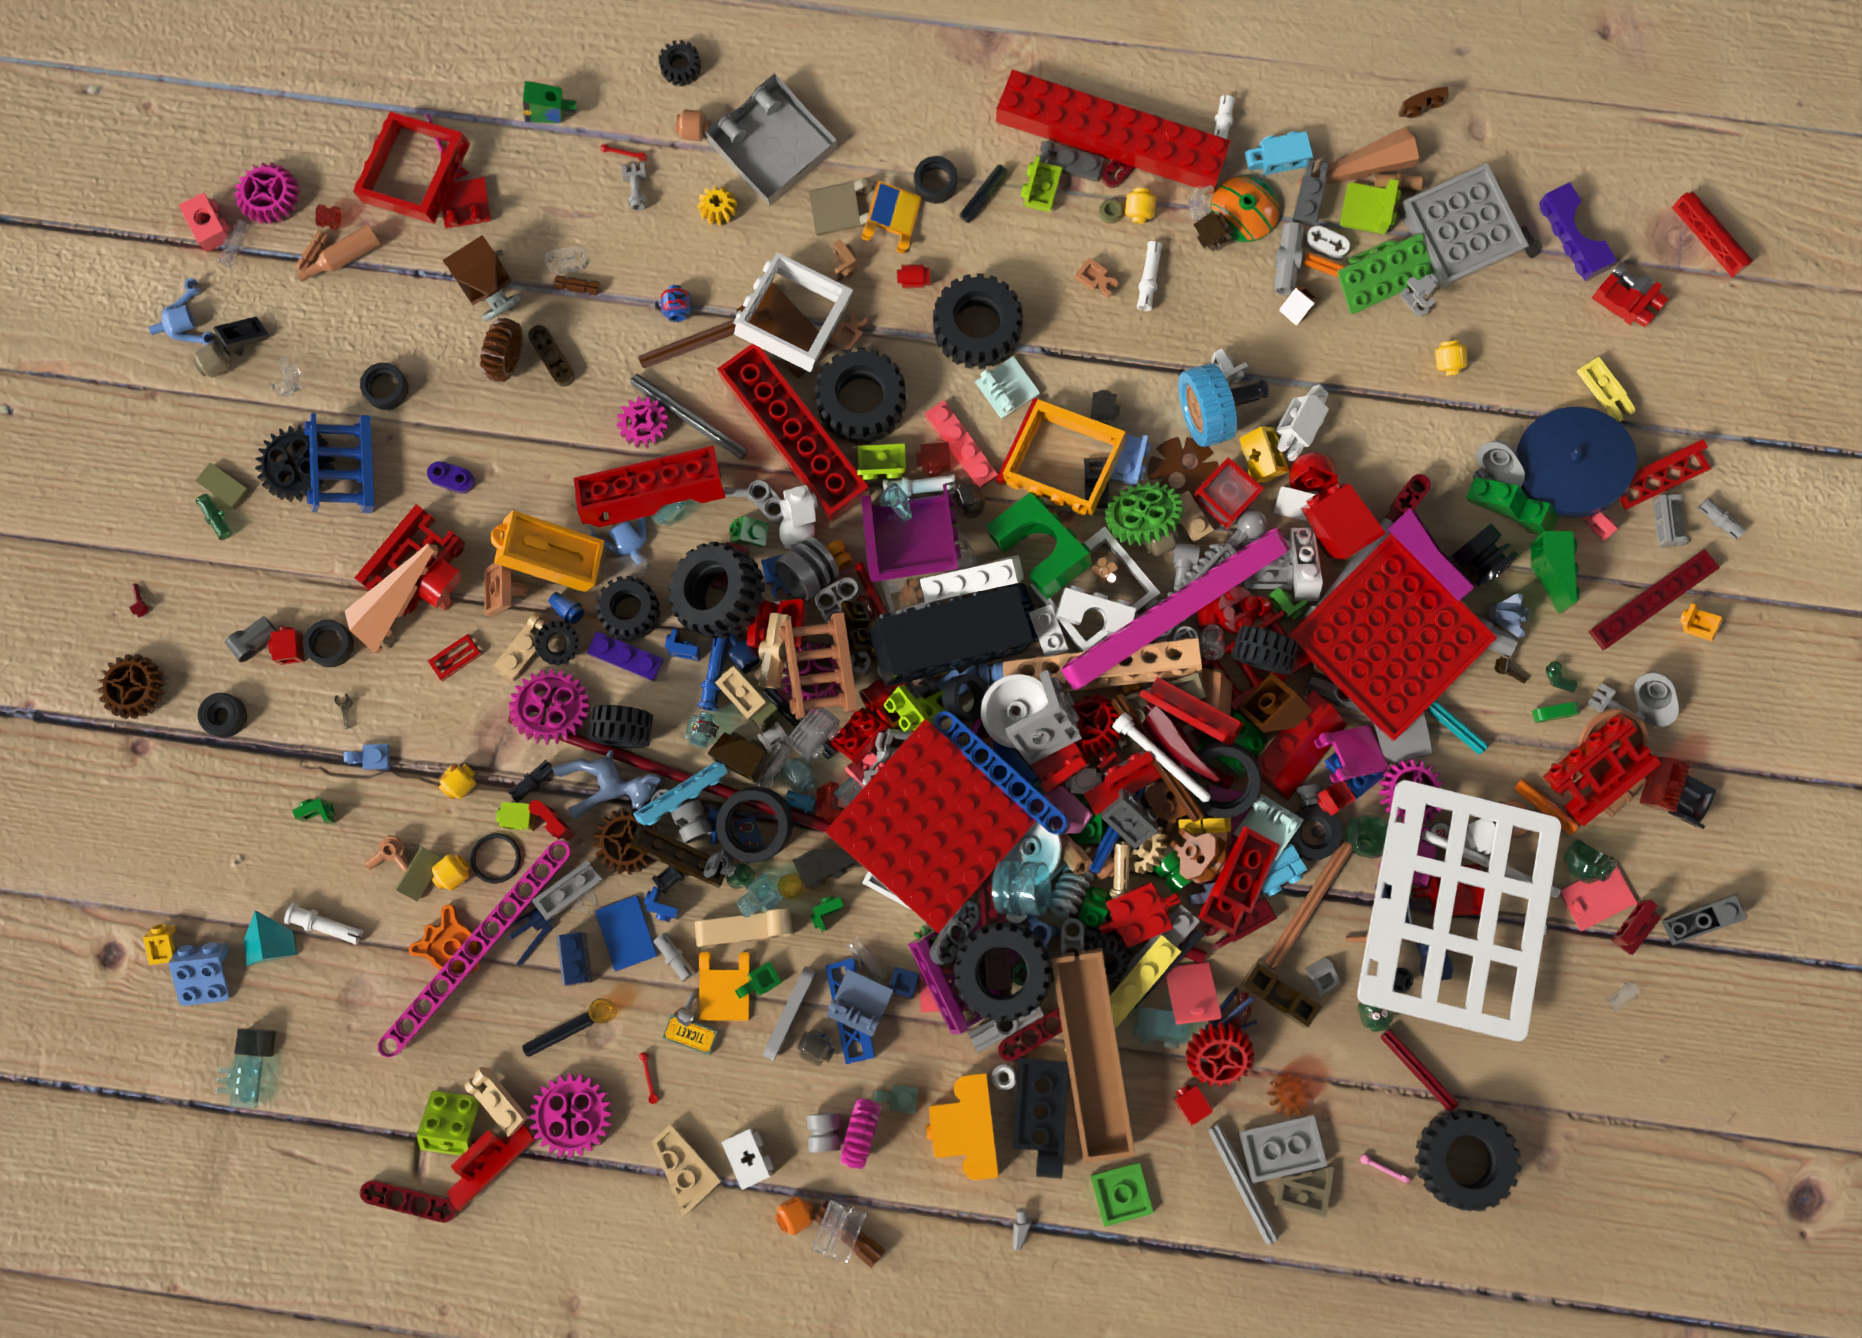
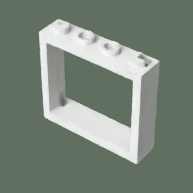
(807, 278)
(1146, 602)

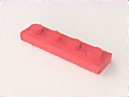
(961, 444)

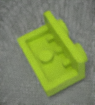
(1042, 185)

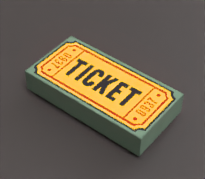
(694, 1036)

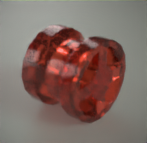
(328, 216)

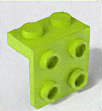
(1370, 207)
(881, 459)

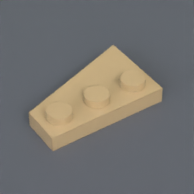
(685, 1169)

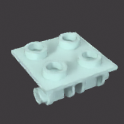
(1007, 387)
(1272, 822)

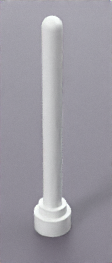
(1126, 726)

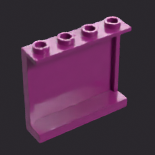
(914, 546)

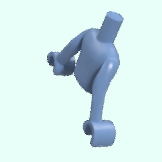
(179, 318)
(626, 538)

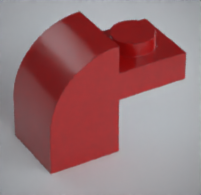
(439, 583)

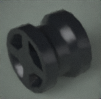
(1403, 979)

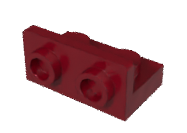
(1636, 926)

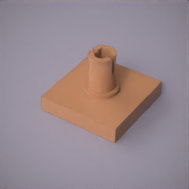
(499, 589)

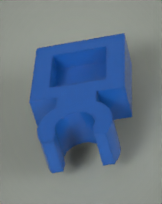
(772, 577)

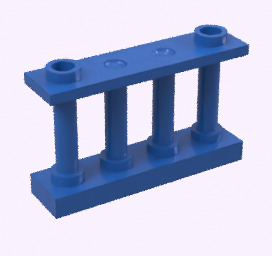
(362, 475)

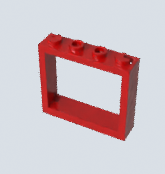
(441, 181)

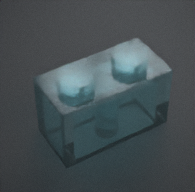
(1159, 1026)

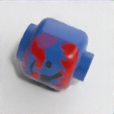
(675, 303)

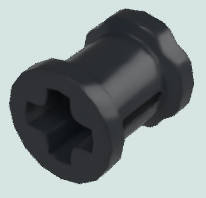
(667, 878)

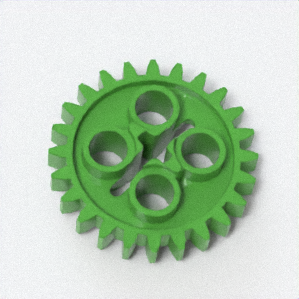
(1144, 513)

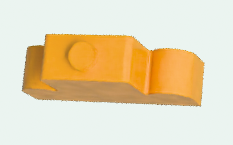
(966, 1128)

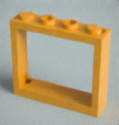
(1074, 422)

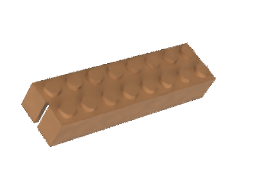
(1093, 1055)

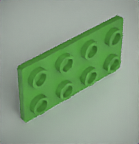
(1383, 271)

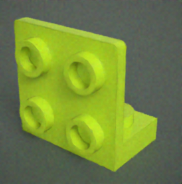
(447, 1123)

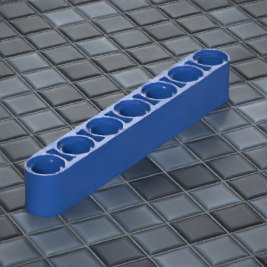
(1012, 778)

